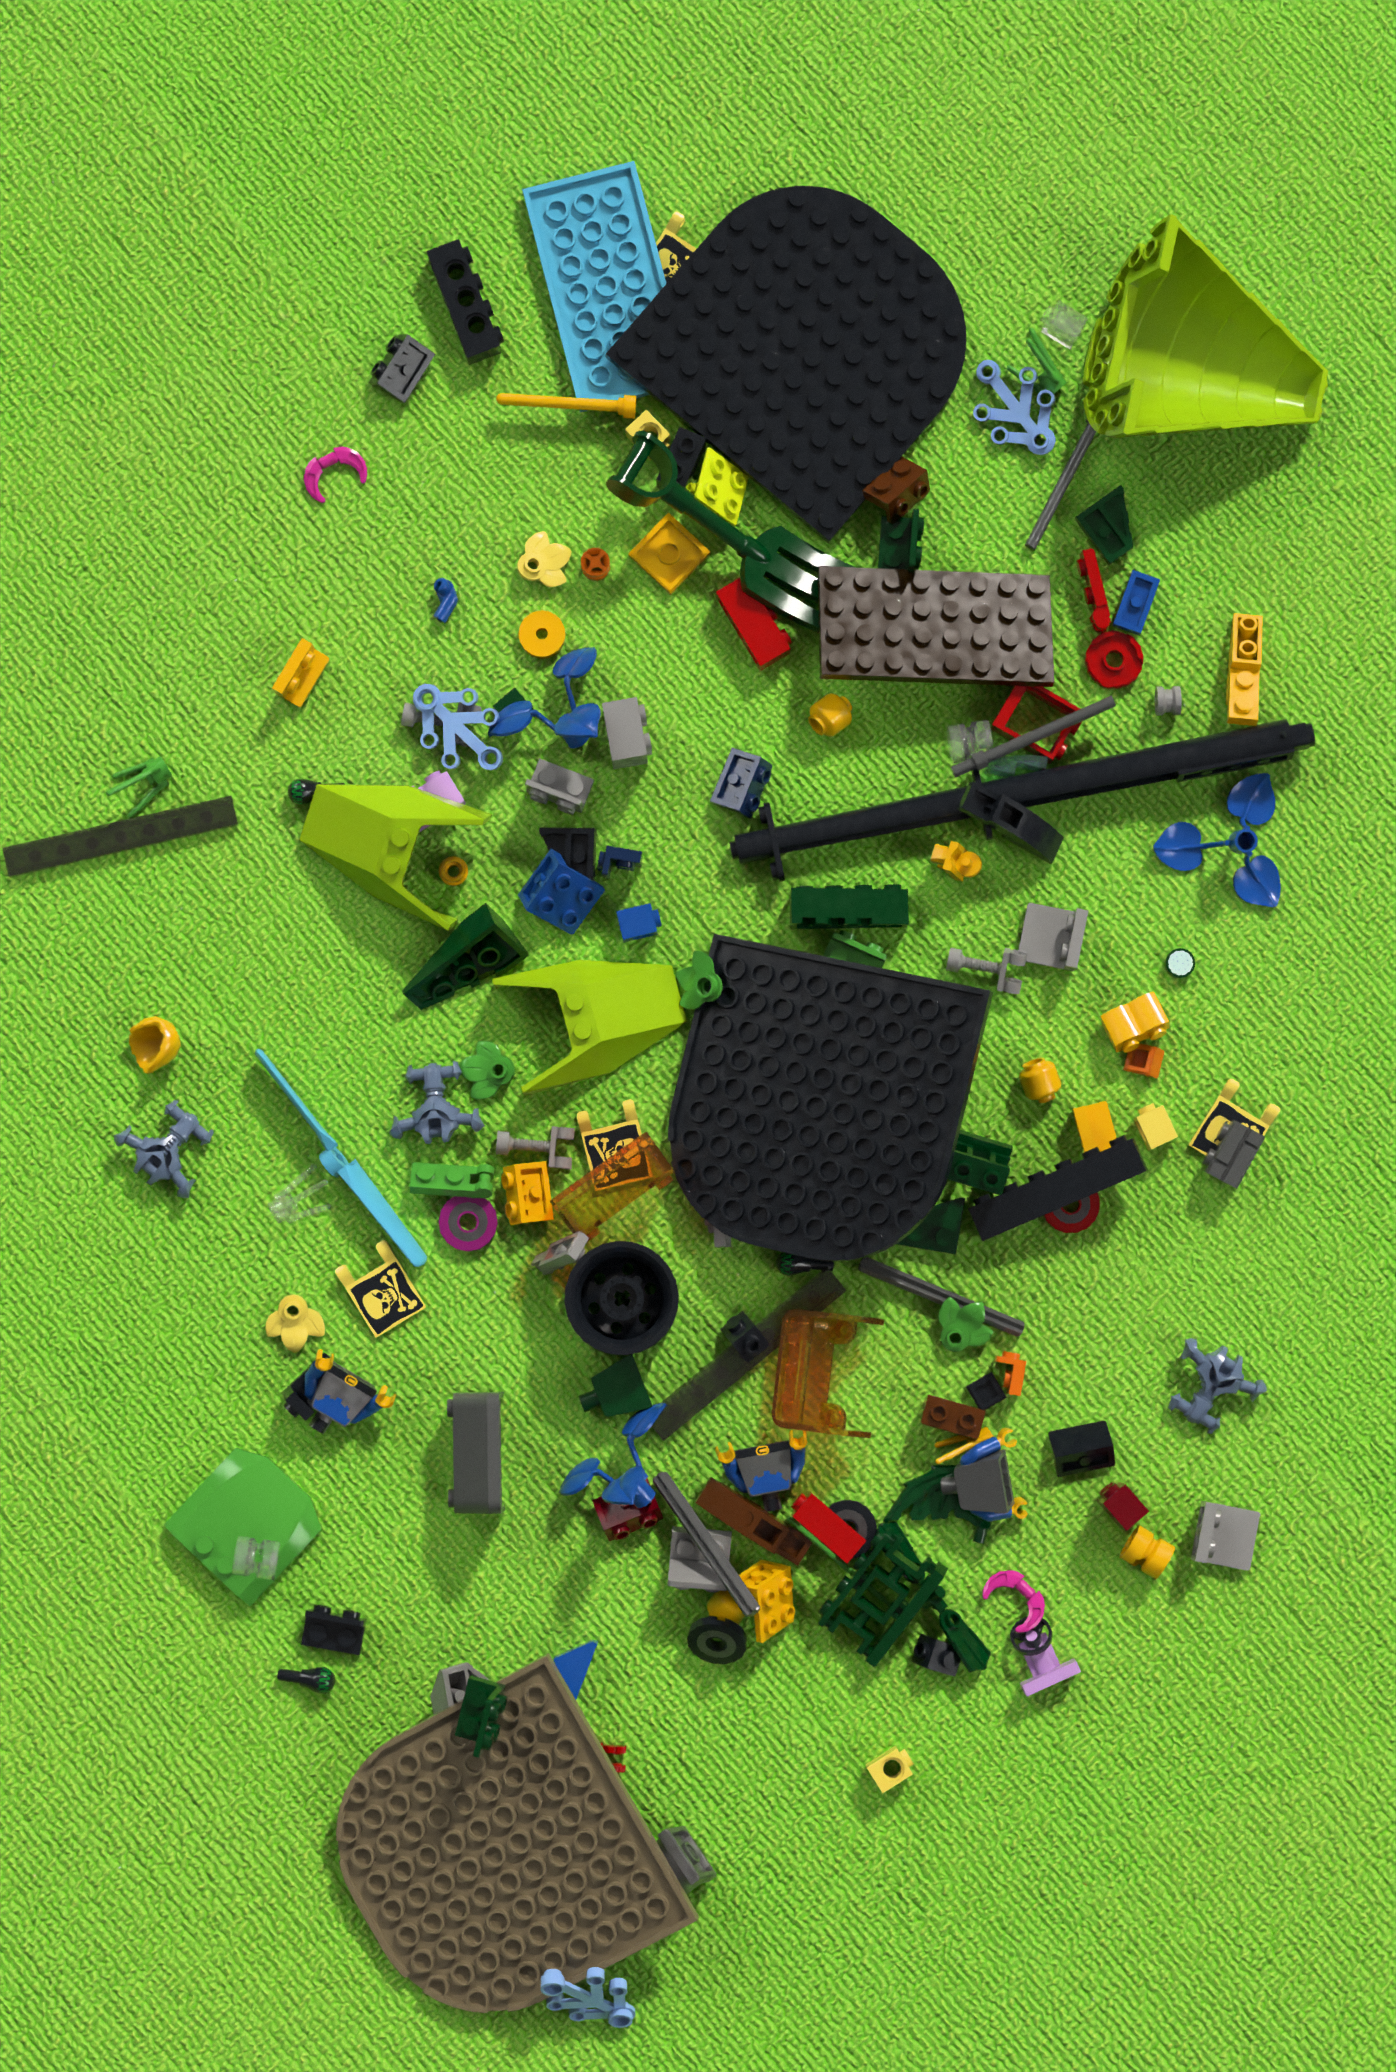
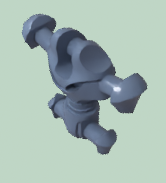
(436, 1115)
(160, 1155)
(1218, 1376)

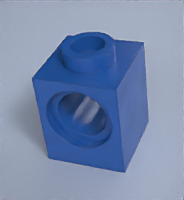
(638, 922)

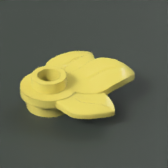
(547, 557)
(294, 1327)

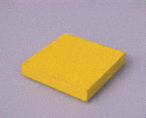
(669, 553)

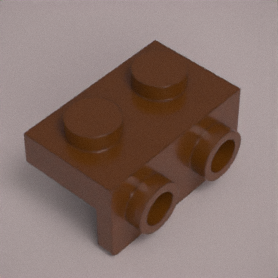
(898, 489)

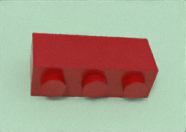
(754, 625)

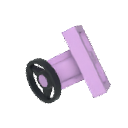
(1041, 1658)

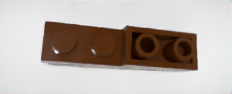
(753, 1521)

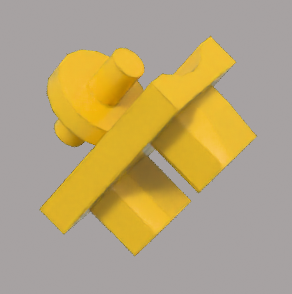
(956, 860)

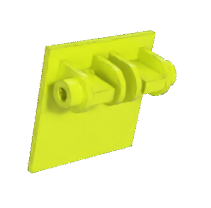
(720, 486)

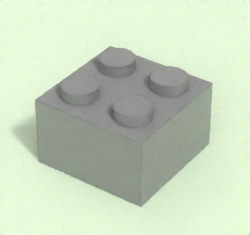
(625, 732)

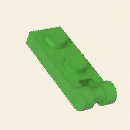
(451, 1180)

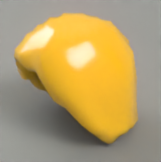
(154, 1043)

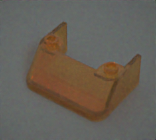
(613, 1186)
(805, 1371)

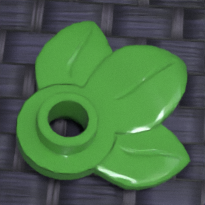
(696, 981)
(482, 1070)
(964, 1321)

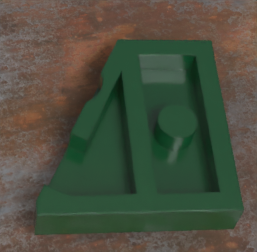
(1108, 526)
(939, 1229)

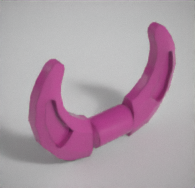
(314, 468)
(1011, 1579)

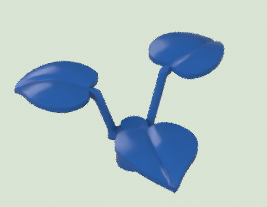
(573, 726)
(1256, 881)
(632, 1485)

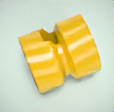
(1146, 1551)

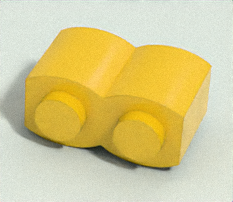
(1135, 1022)

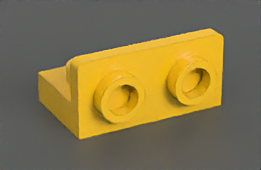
(300, 673)
(527, 1193)

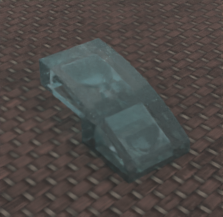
(1007, 765)

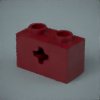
(1121, 1505)

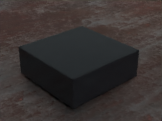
(986, 1391)

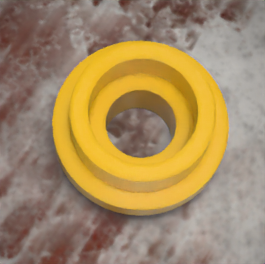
(448, 863)

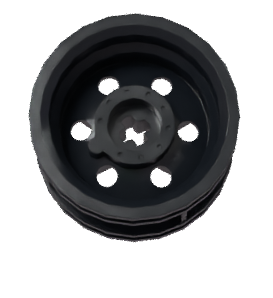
(596, 1328)

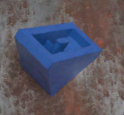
(574, 1665)

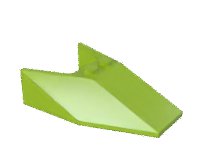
(372, 834)
(608, 1013)

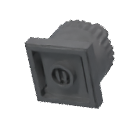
(685, 1858)

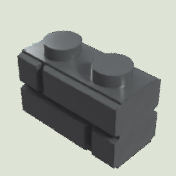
(1233, 1154)

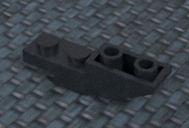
(1012, 820)

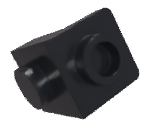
(744, 1336)
(936, 1655)

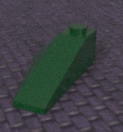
(473, 951)

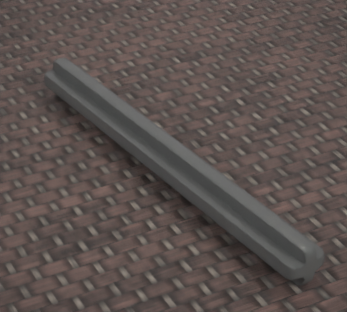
(936, 1294)
(706, 1544)

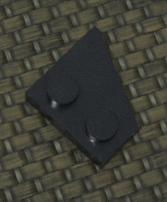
(575, 846)

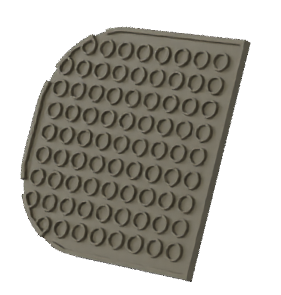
(504, 1858)

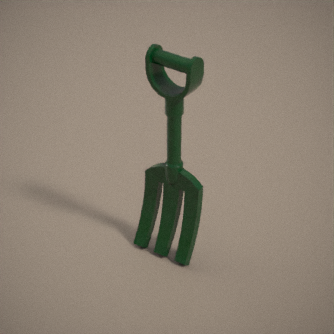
(757, 555)

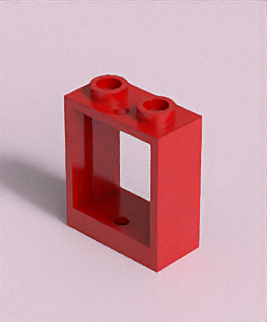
(1047, 697)
(827, 1526)

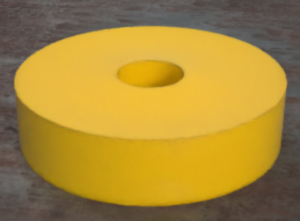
(542, 647)

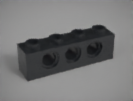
(475, 345)

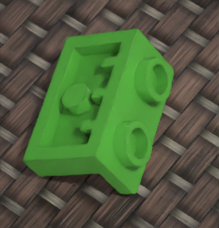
(846, 948)

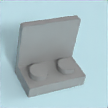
(559, 786)
(1053, 936)
(1225, 1535)
(688, 1565)

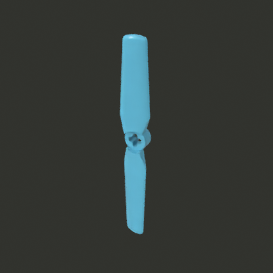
(352, 1174)

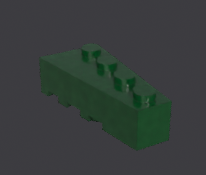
(848, 908)

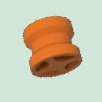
(598, 559)

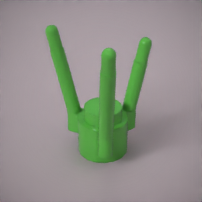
(1051, 378)
(153, 770)

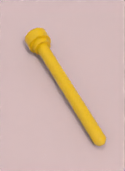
(624, 406)

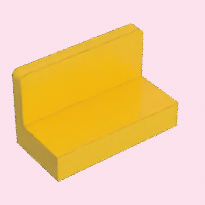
(1094, 1126)

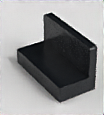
(1082, 1448)

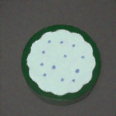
(1179, 963)

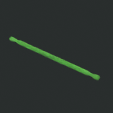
(834, 1557)

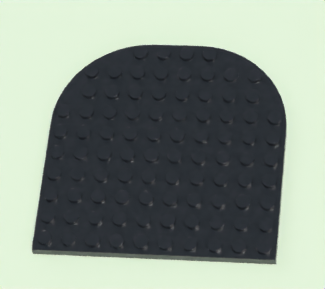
(803, 347)
(822, 1099)

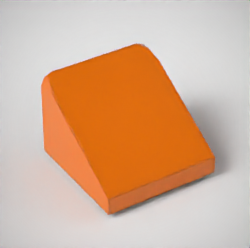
(1145, 1061)

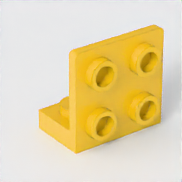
(772, 1589)

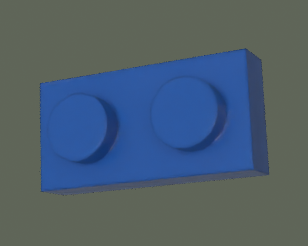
(1136, 602)

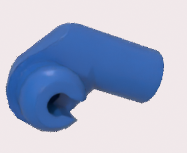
(447, 598)

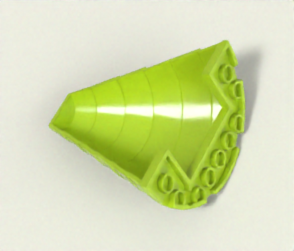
(1192, 349)

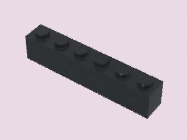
(1057, 1189)

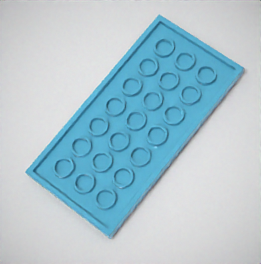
(596, 268)

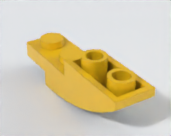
(1244, 669)

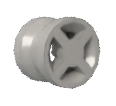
(1168, 700)

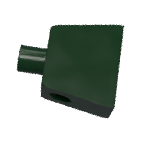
(617, 1389)

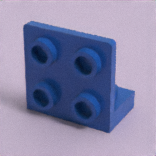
(560, 893)

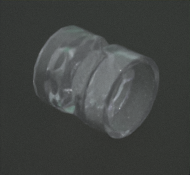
(968, 740)
(245, 1555)

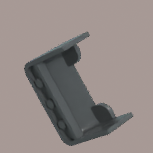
(476, 1452)

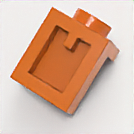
(1012, 1378)

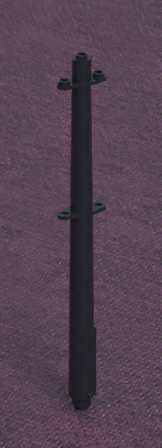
(1177, 760)

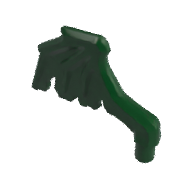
(928, 1499)

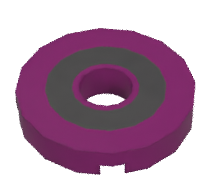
(473, 1239)

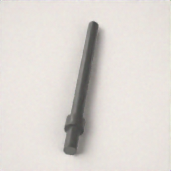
(1060, 487)
(981, 759)

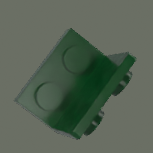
(899, 543)
(480, 1713)

